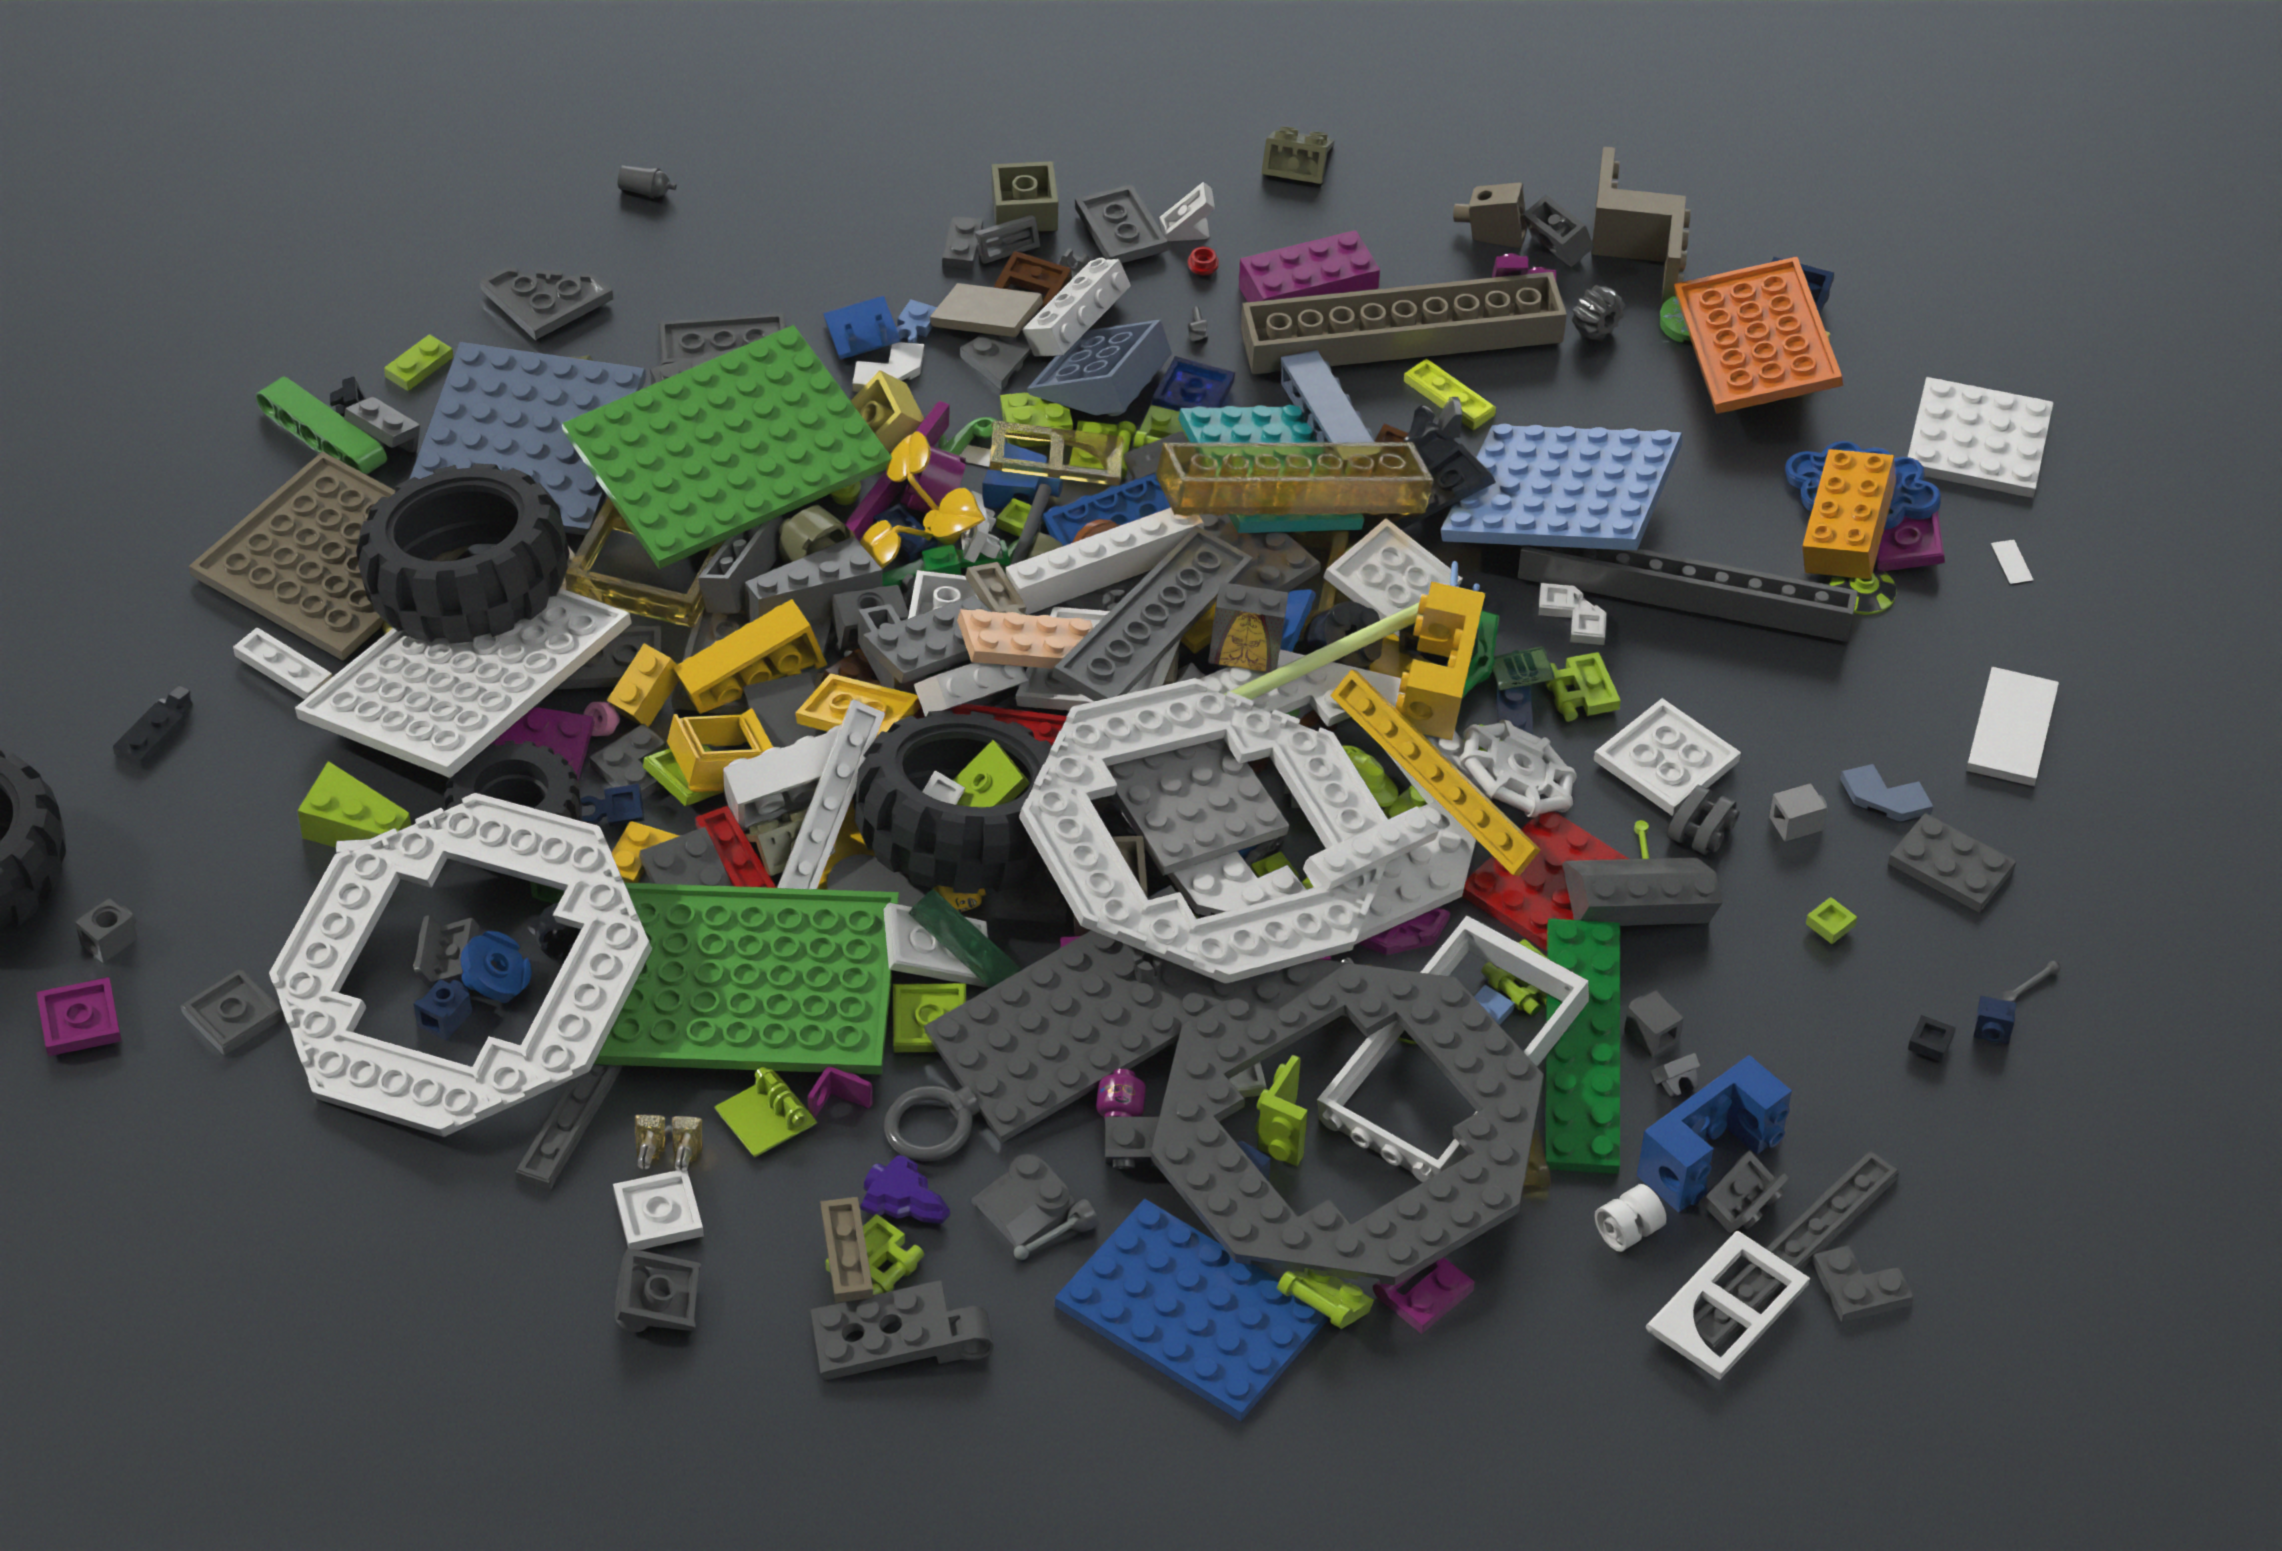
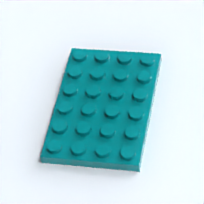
(1262, 425)

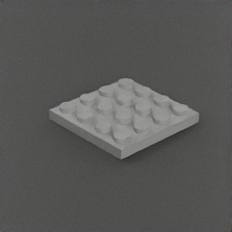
(1195, 804)

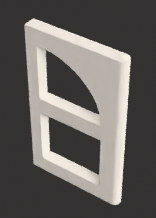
(1675, 1321)

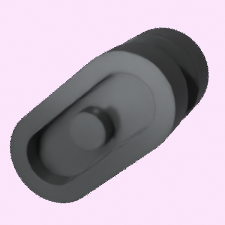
(1711, 831)

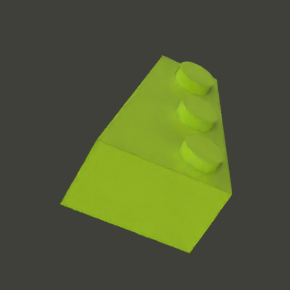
(346, 810)

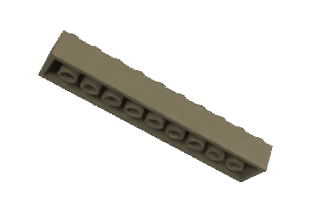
(1406, 321)

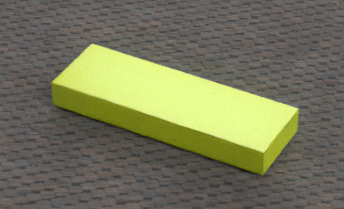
(1439, 386)

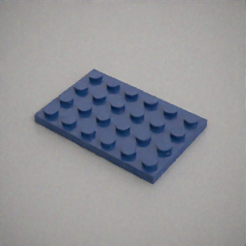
(1190, 1309)

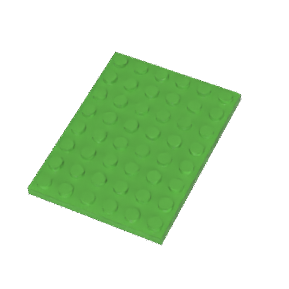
(726, 446)
(757, 980)

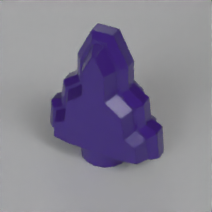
(902, 1192)

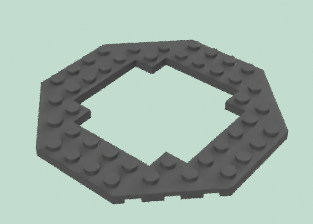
(1415, 1227)

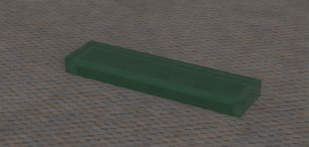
(963, 939)

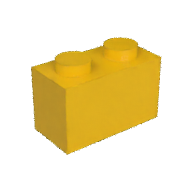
(644, 686)

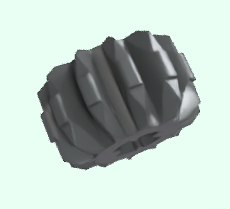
(1598, 312)

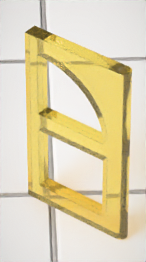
(1102, 446)

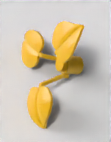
(945, 523)

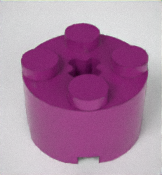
(937, 480)

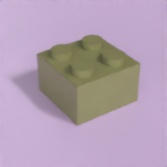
(1025, 191)

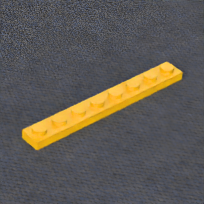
(1435, 773)

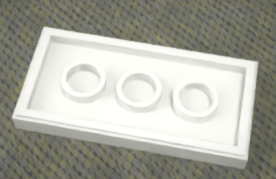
(2012, 726)

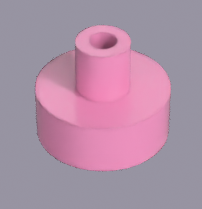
(604, 716)

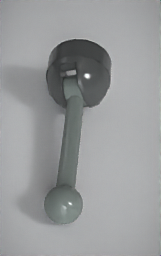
(1080, 1218)

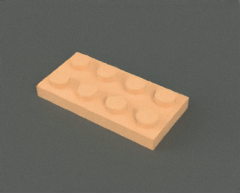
(1020, 638)

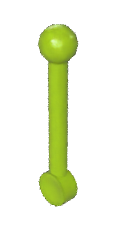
(1641, 829)

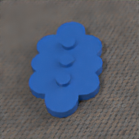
(1911, 493)

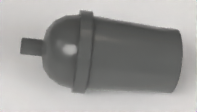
(644, 181)

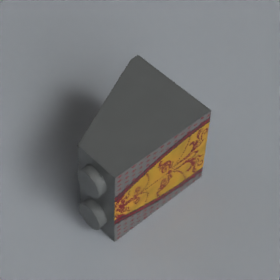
(1248, 627)

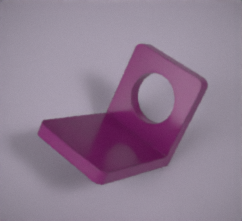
(842, 1085)

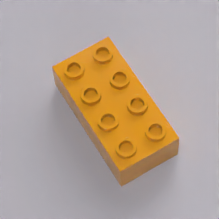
(1849, 514)

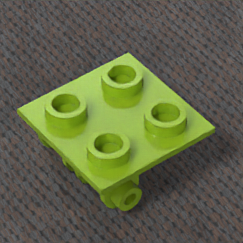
(765, 1113)

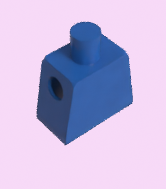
(1002, 486)

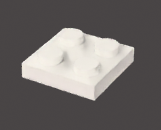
(658, 1210)

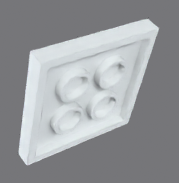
(1387, 571)
(1666, 756)

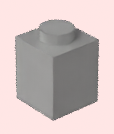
(1798, 812)

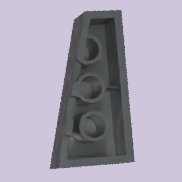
(813, 581)

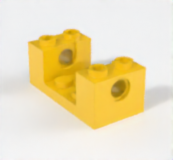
(1447, 630)

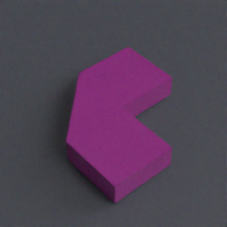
(1411, 934)

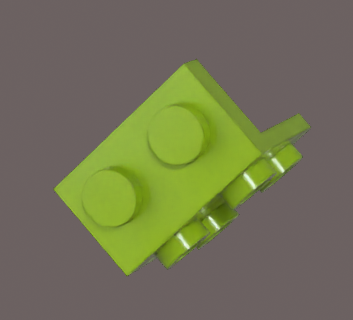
(1281, 1122)

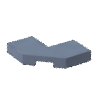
(1899, 802)

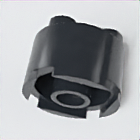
(1338, 623)

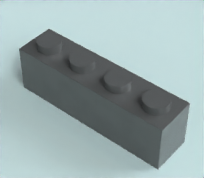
(735, 563)

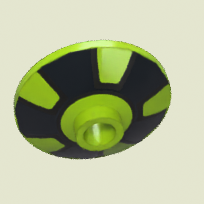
(1873, 594)

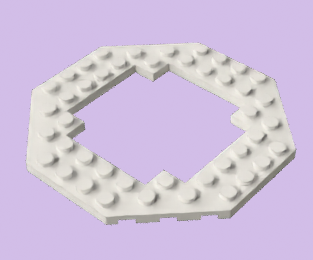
(1409, 883)
(1103, 886)
(571, 1022)

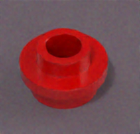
(1203, 261)

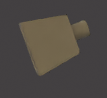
(1495, 214)

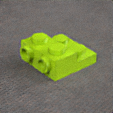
(1035, 411)

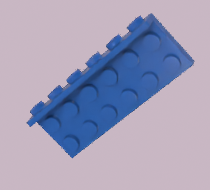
(1116, 503)

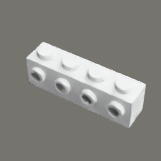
(1076, 307)

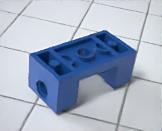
(1675, 1148)

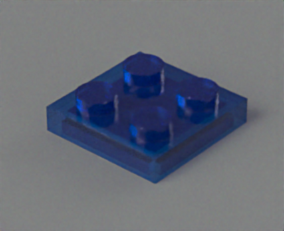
(1192, 385)

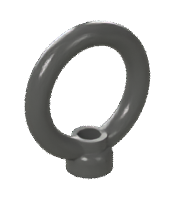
(962, 1105)

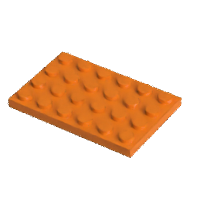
(1757, 335)

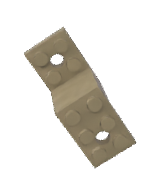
(1640, 224)

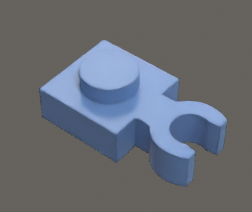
(915, 320)

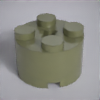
(809, 533)

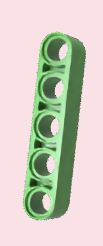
(319, 425)

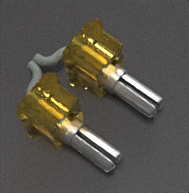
(651, 1133)

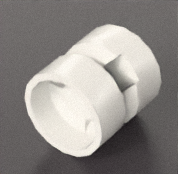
(1630, 1217)

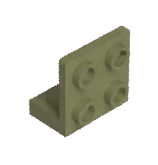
(1296, 154)
(777, 839)

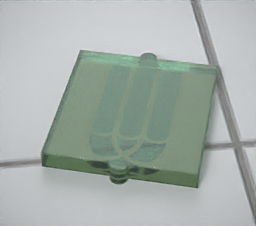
(1522, 668)

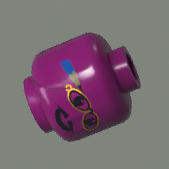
(1121, 1095)

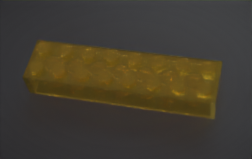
(1294, 478)

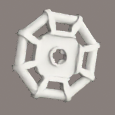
(1519, 767)

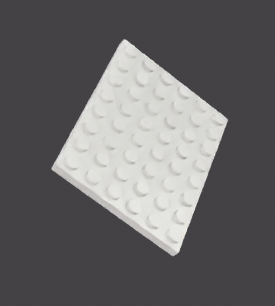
(452, 700)

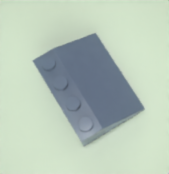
(1105, 368)

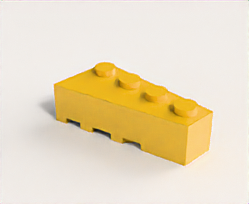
(756, 653)

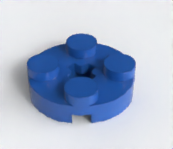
(487, 980)

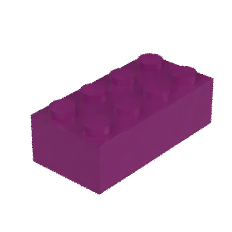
(1310, 269)

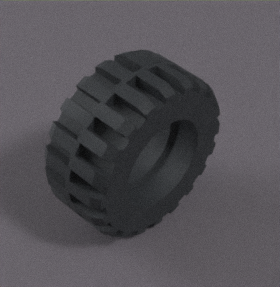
(519, 773)

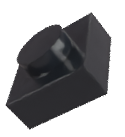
(1931, 1038)

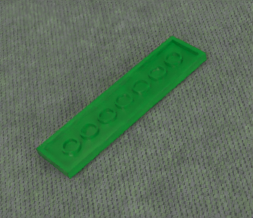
(1585, 1061)

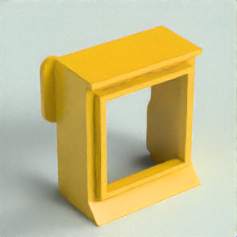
(705, 769)

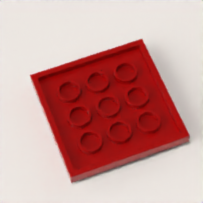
(1541, 889)

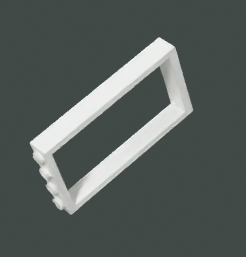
(1497, 950)

